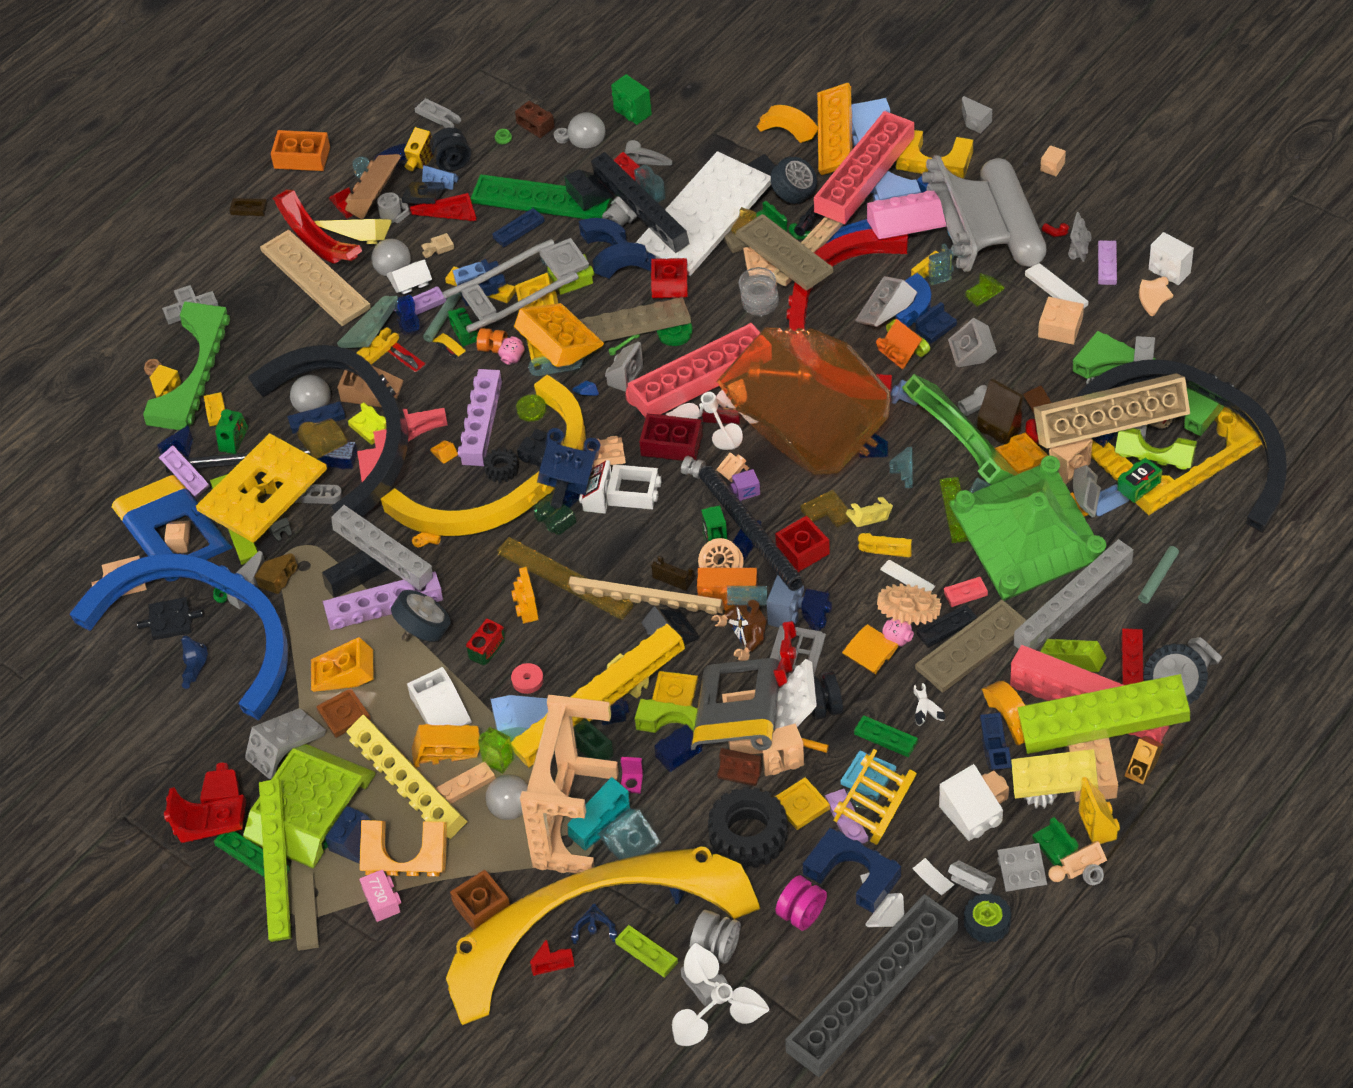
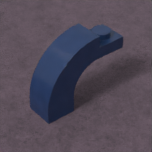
(622, 255)

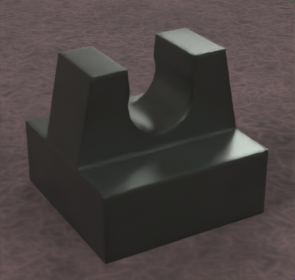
(278, 527)

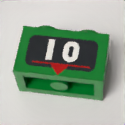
(1139, 480)
(713, 523)

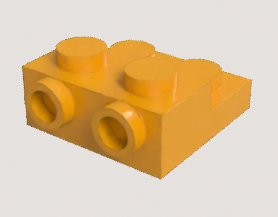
(525, 597)

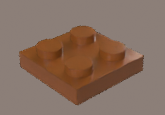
(342, 712)

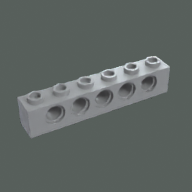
(382, 547)

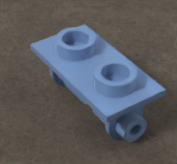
(435, 175)

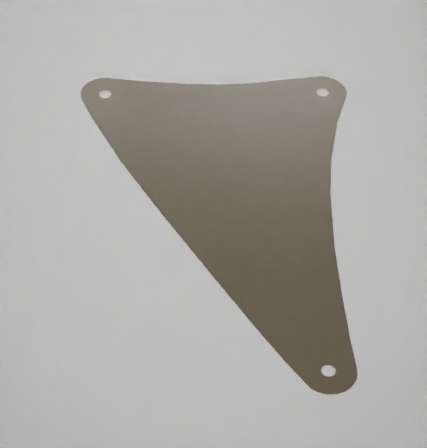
(484, 840)

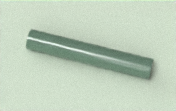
(441, 317)
(1158, 574)

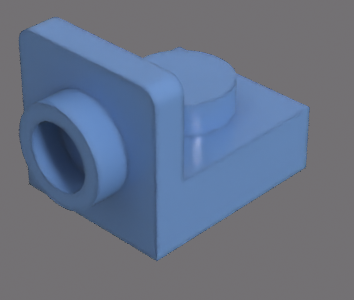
(898, 393)

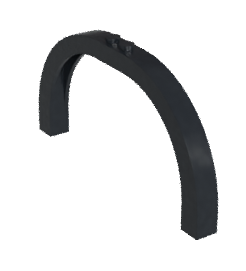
(1227, 396)
(389, 464)

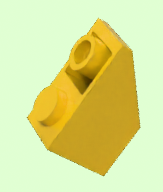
(164, 380)

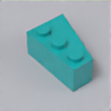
(600, 812)

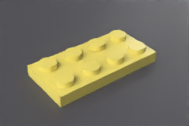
(1053, 773)

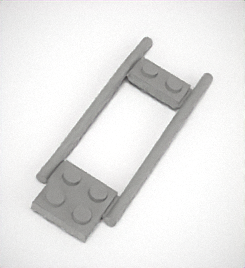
(562, 259)

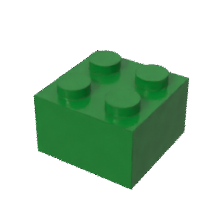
(631, 99)

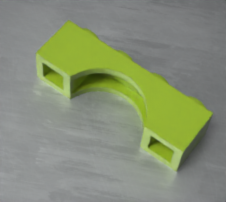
(1180, 453)
(653, 715)

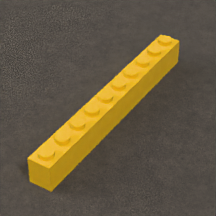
(611, 684)

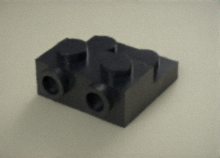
(533, 448)

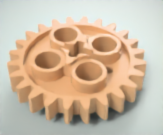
(909, 604)

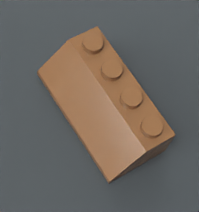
(371, 184)

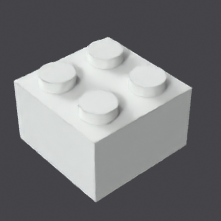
(1170, 258)

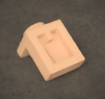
(731, 466)

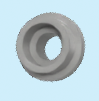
(561, 135)
(1098, 874)

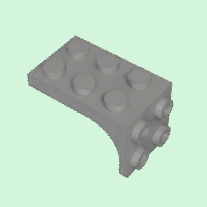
(278, 736)

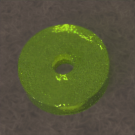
(531, 408)

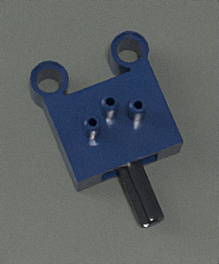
(566, 467)

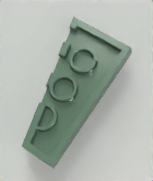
(369, 325)

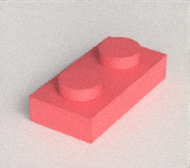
(965, 591)

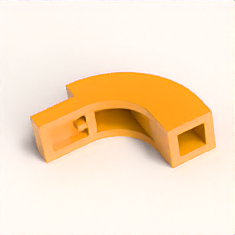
(790, 119)
(1006, 700)

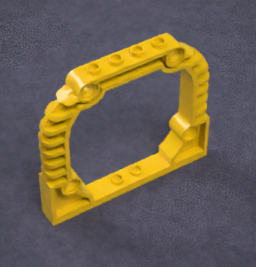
(1239, 442)

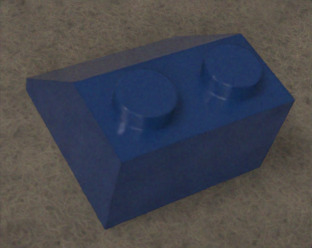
(346, 834)

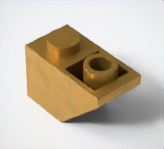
(276, 572)
(1144, 759)

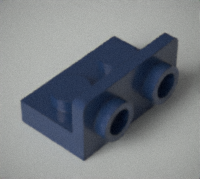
(934, 323)

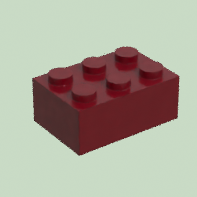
(670, 437)

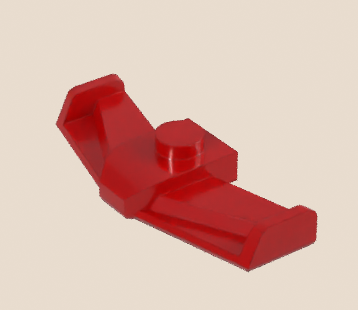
(787, 654)

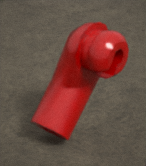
(1056, 232)
(1030, 430)

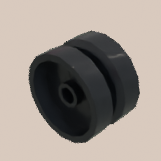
(450, 149)
(827, 696)

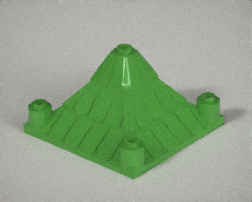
(1027, 529)

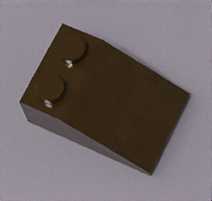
(1000, 412)

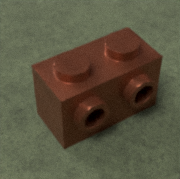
(534, 119)

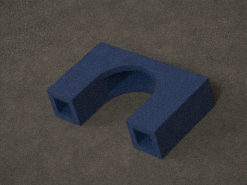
(838, 848)

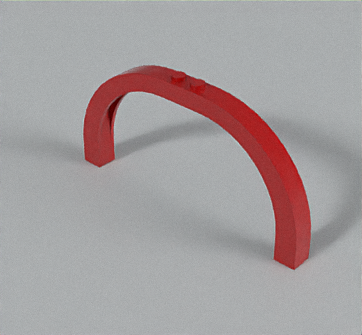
(836, 251)

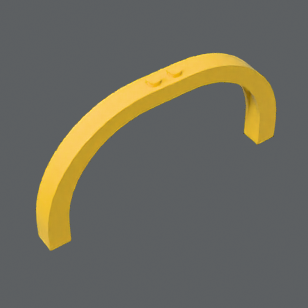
(505, 509)

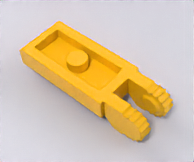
(379, 346)
(885, 545)

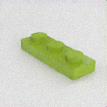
(646, 951)

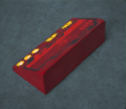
(726, 415)

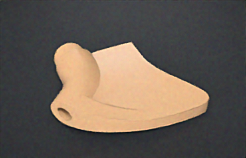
(1154, 294)

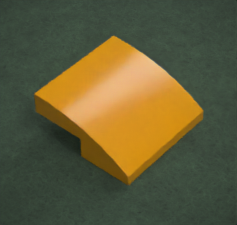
(1022, 453)
(870, 649)

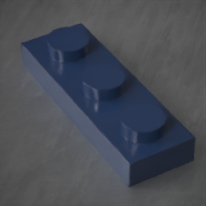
(518, 227)
(316, 415)

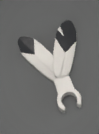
(926, 705)

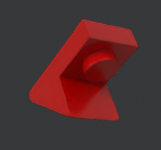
(339, 201)
(547, 962)

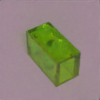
(496, 749)

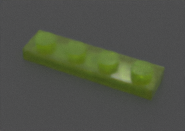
(949, 489)

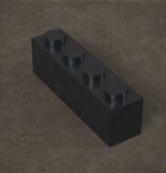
(351, 573)

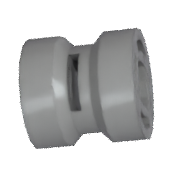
(692, 466)

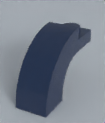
(601, 230)
(994, 743)

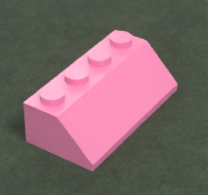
(905, 214)

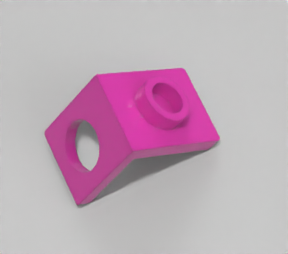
(632, 769)

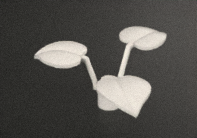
(724, 438)
(745, 1006)

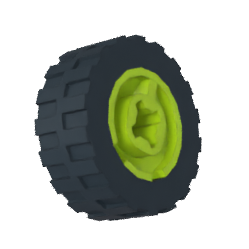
(987, 918)

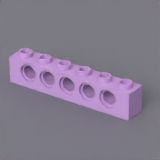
(480, 417)
(373, 602)

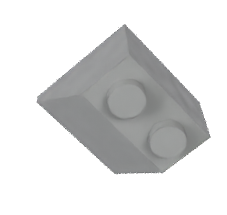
(972, 344)
(625, 367)

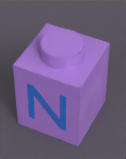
(745, 485)

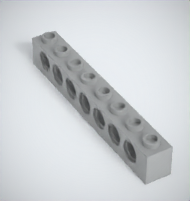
(1074, 596)

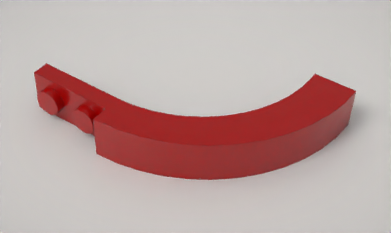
(310, 232)

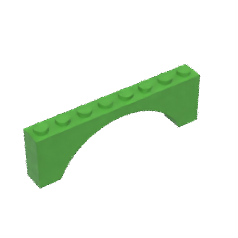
(1106, 353)
(931, 397)
(178, 407)

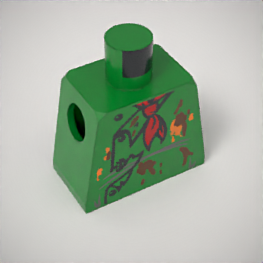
(230, 431)

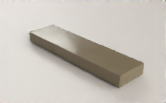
(305, 911)

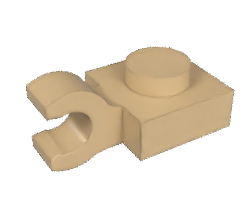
(438, 244)

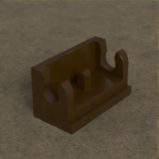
(672, 575)

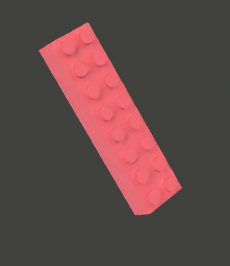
(864, 167)
(689, 374)
(1055, 679)

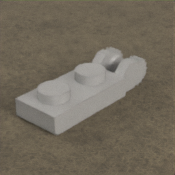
(437, 113)

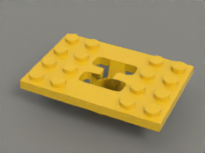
(242, 511)

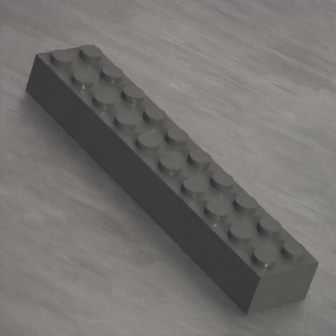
(871, 985)

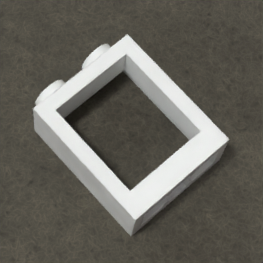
(633, 499)

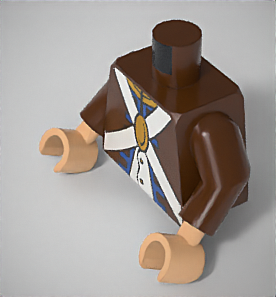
(747, 624)

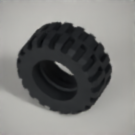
(748, 805)

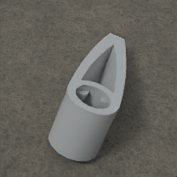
(645, 156)

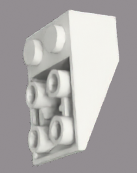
(438, 699)

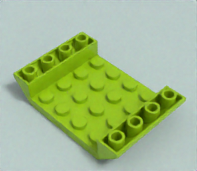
(313, 797)

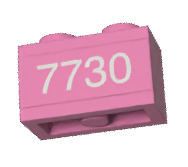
(380, 895)

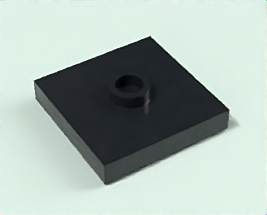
(423, 192)

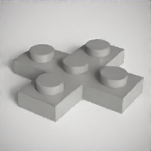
(172, 312)

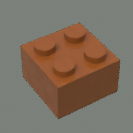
(479, 899)

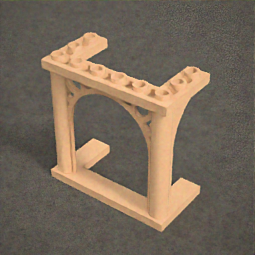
(548, 802)

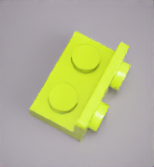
(367, 422)

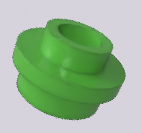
(503, 136)

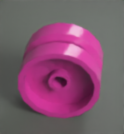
(801, 902)

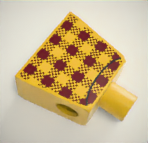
(418, 150)

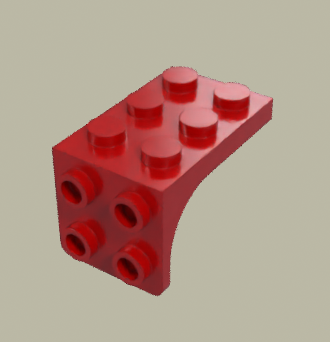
(203, 820)

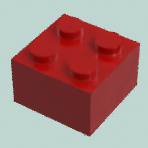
(669, 278)
(802, 543)

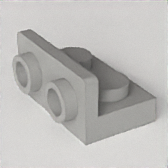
(971, 878)

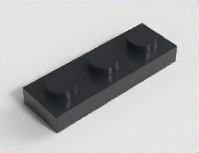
(946, 626)

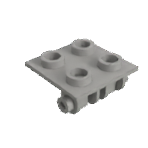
(1080, 239)
(1022, 867)

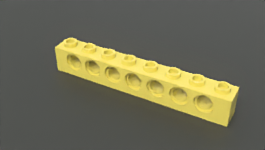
(361, 732)

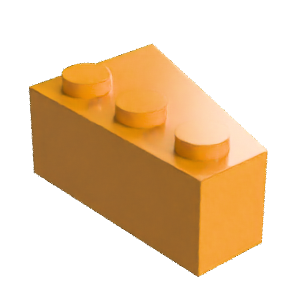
(444, 742)

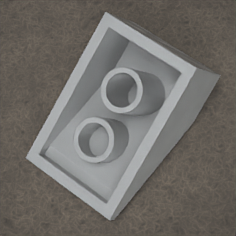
(887, 300)

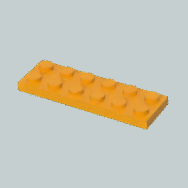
(834, 127)

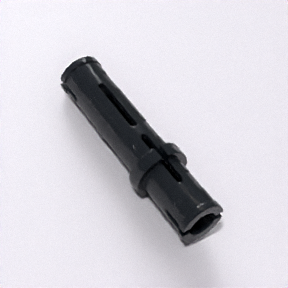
(805, 221)

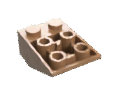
(355, 390)

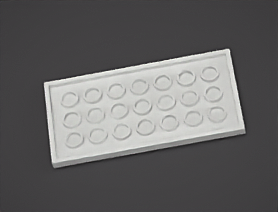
(709, 208)

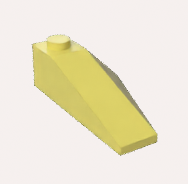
(363, 230)

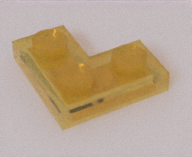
(829, 505)

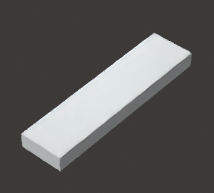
(1053, 285)

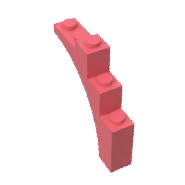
(417, 424)

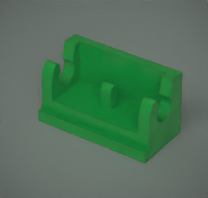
(459, 325)

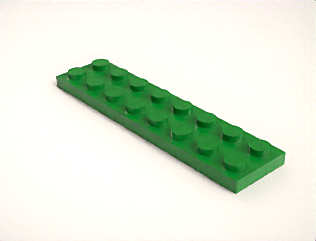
(529, 194)

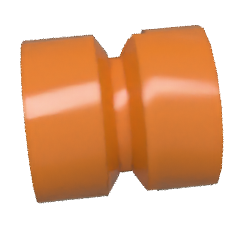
(490, 340)

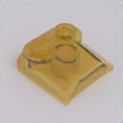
(321, 437)

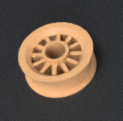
(727, 549)

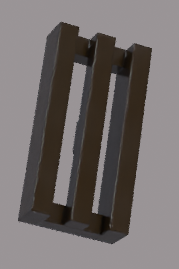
(248, 207)

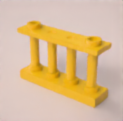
(885, 812)

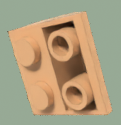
(784, 752)

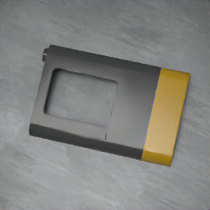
(737, 719)

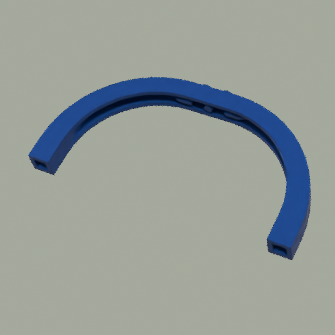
(154, 567)

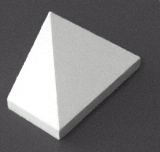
(888, 912)

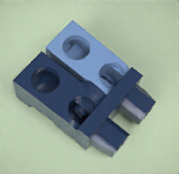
(474, 270)

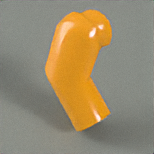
(425, 538)

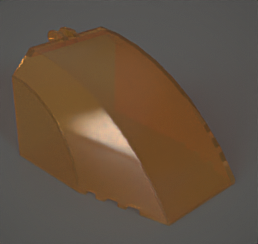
(808, 396)

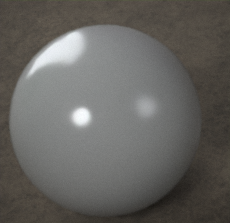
(586, 130)
(390, 256)
(309, 393)
(504, 796)

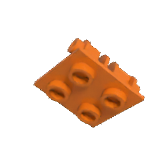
(899, 343)

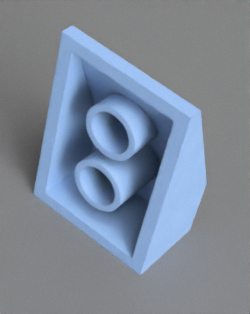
(517, 713)

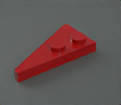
(453, 207)

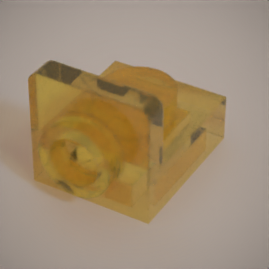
(745, 217)

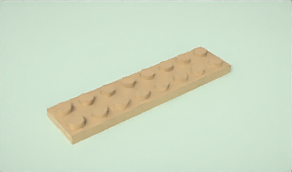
(315, 277)

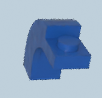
(921, 301)

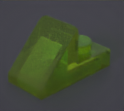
(984, 289)

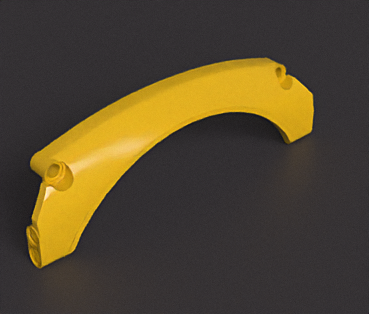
(476, 972)

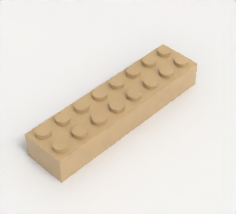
(1111, 410)

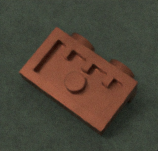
(739, 767)

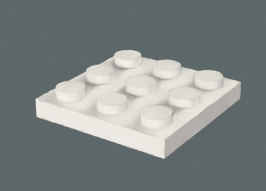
(796, 697)

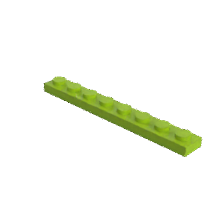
(274, 860)

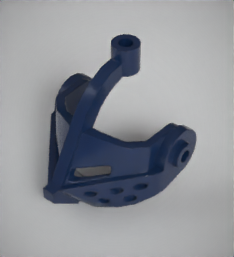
(592, 915)

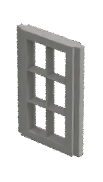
(814, 653)

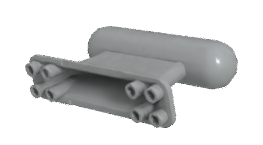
(986, 212)

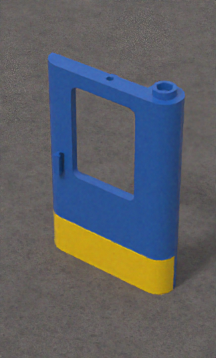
(160, 504)

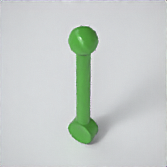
(612, 351)

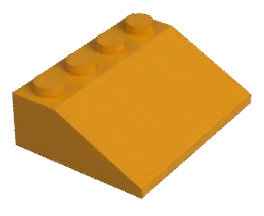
(557, 333)

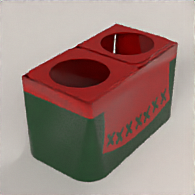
(485, 654)

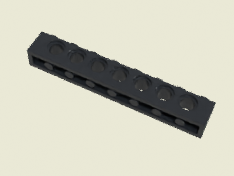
(640, 202)

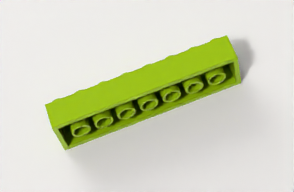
(1104, 714)

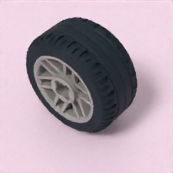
(793, 180)

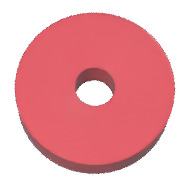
(529, 685)

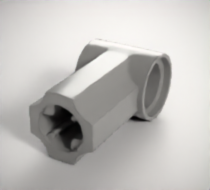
(973, 403)

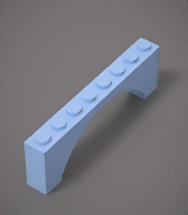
(890, 185)

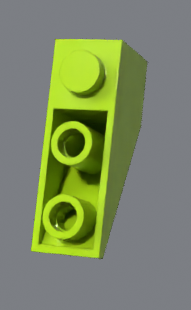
(1080, 653)

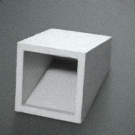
(970, 803)

